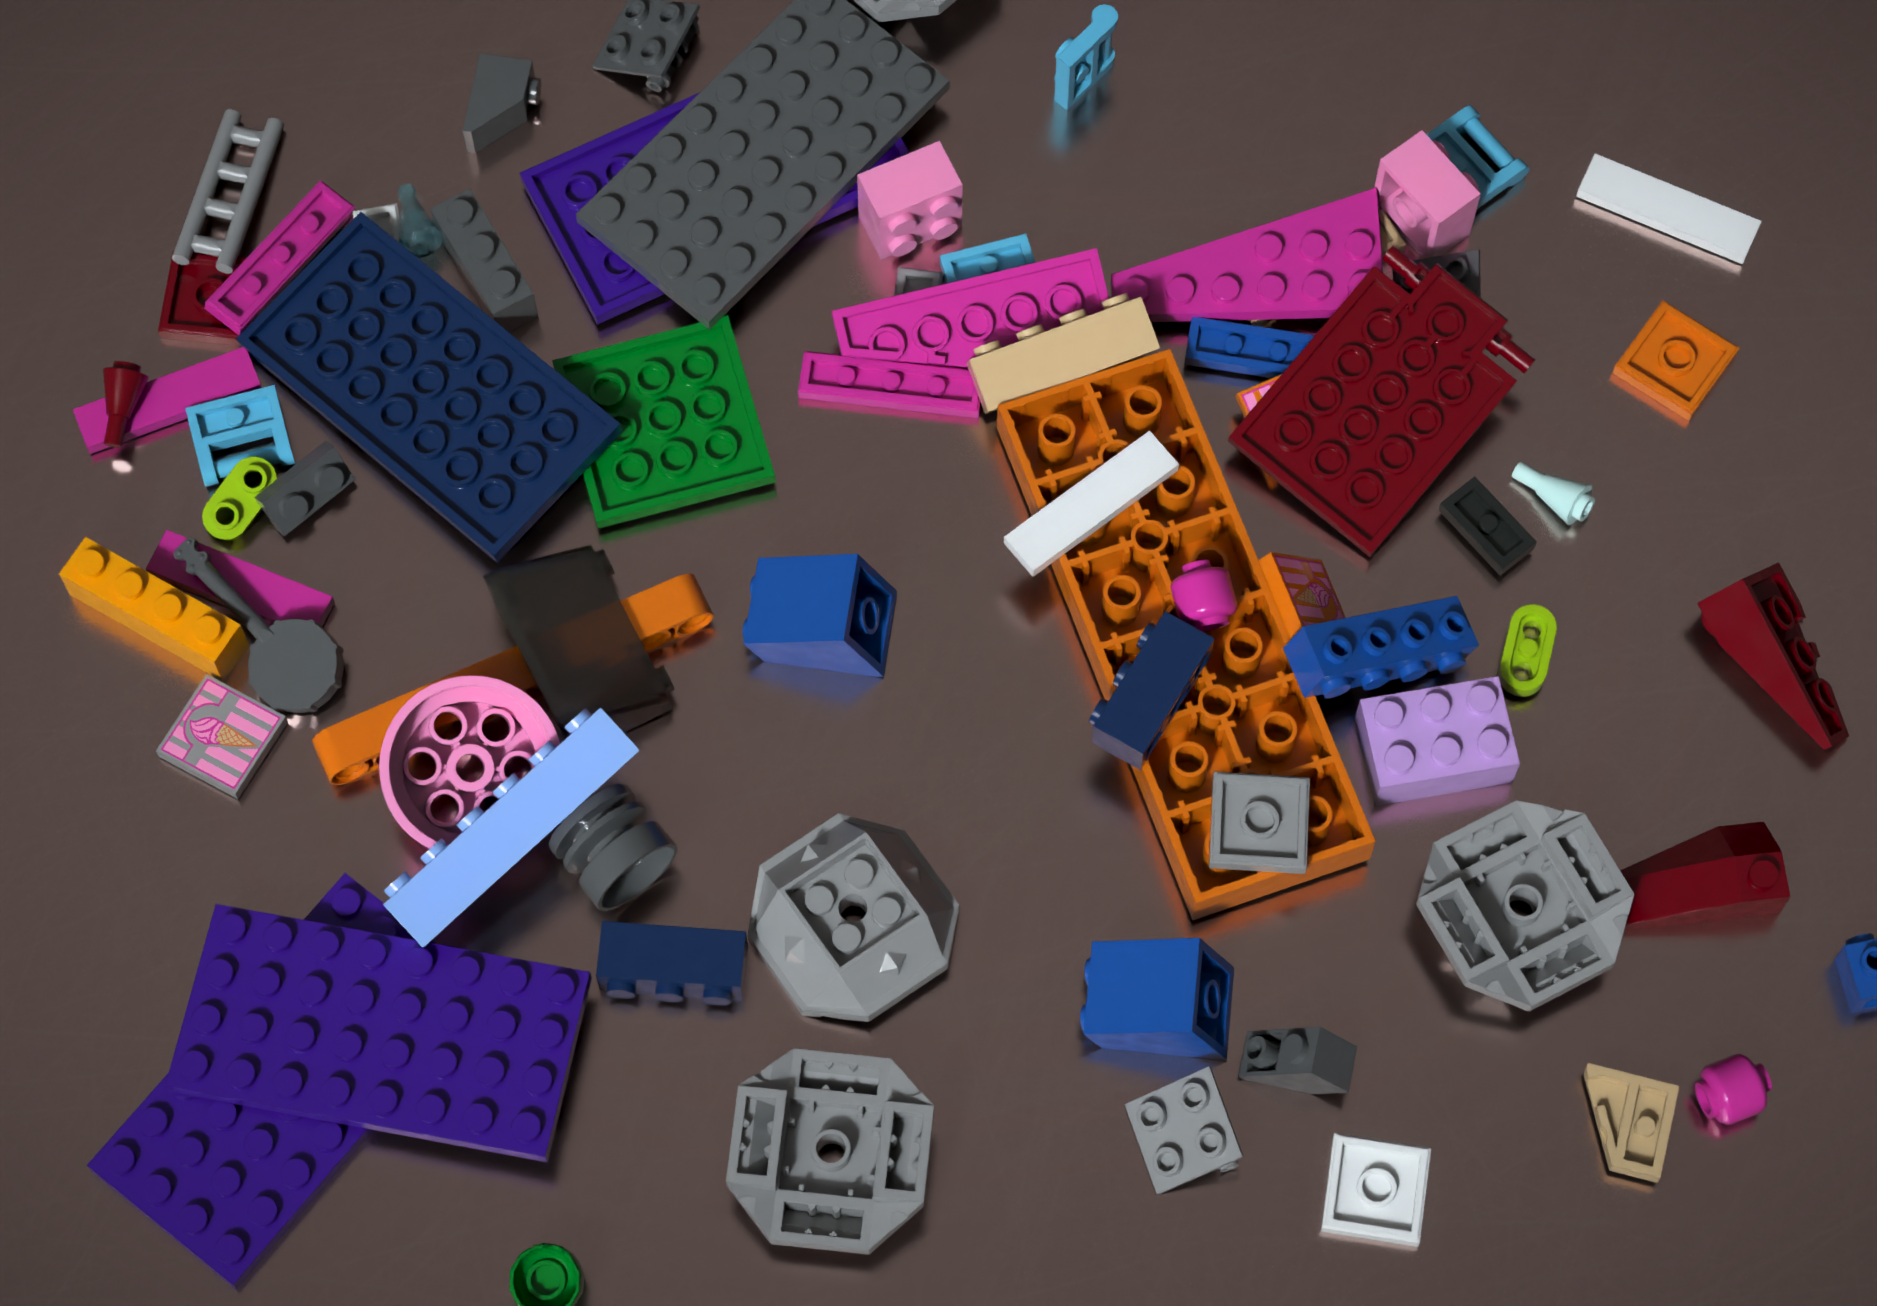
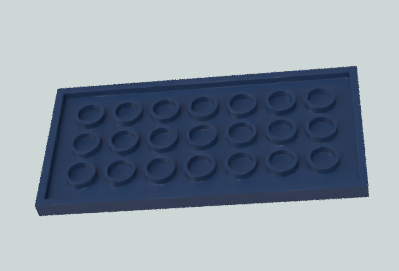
(429, 386)

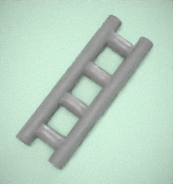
(238, 213)

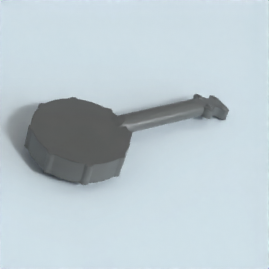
(292, 662)

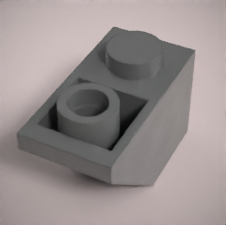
(1298, 1060)

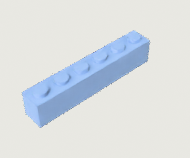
(510, 827)

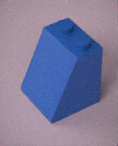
(820, 613)
(1158, 997)

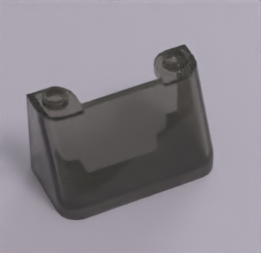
(579, 638)

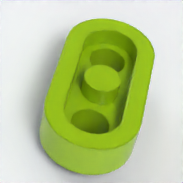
(238, 497)
(1525, 652)

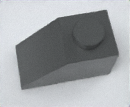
(499, 99)

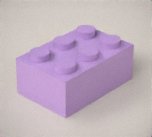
(1436, 741)

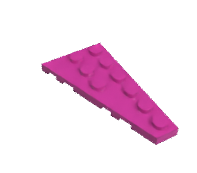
(1272, 271)
(954, 318)

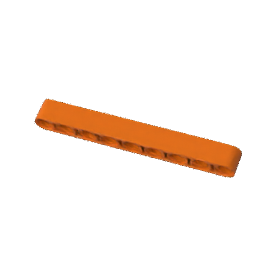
(657, 614)

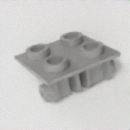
(1184, 1131)

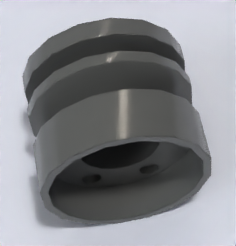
(613, 847)

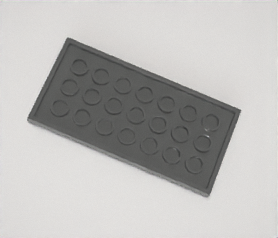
(762, 154)

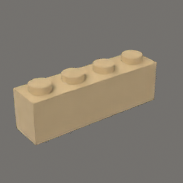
(1063, 353)

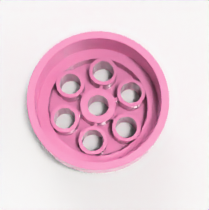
(413, 733)

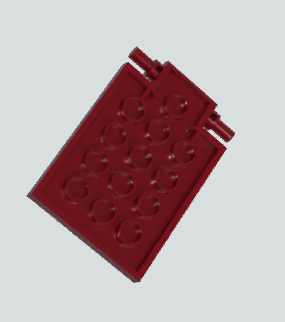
(1382, 398)

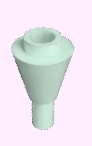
(1566, 497)

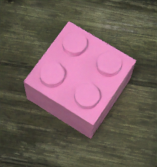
(1426, 195)
(910, 201)

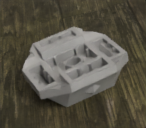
(1553, 866)
(844, 965)
(820, 1101)

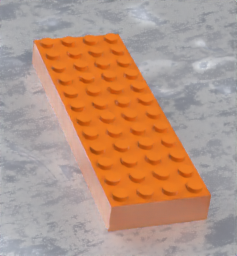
(1246, 702)

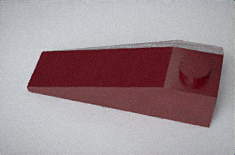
(1761, 631)
(1709, 878)

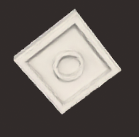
(1376, 1190)

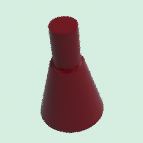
(122, 391)

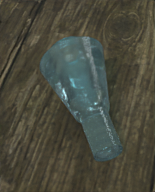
(416, 228)

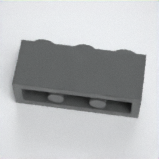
(484, 261)

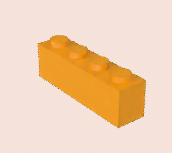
(154, 609)

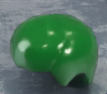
(546, 1277)

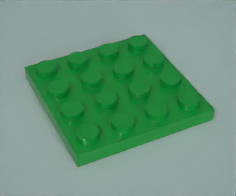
(682, 419)

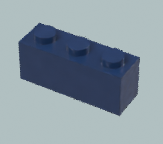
(1150, 689)
(672, 962)

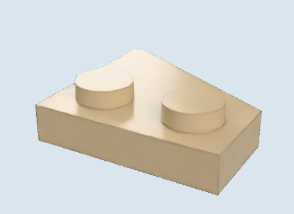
(1632, 1119)

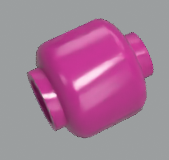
(1204, 596)
(1733, 1089)

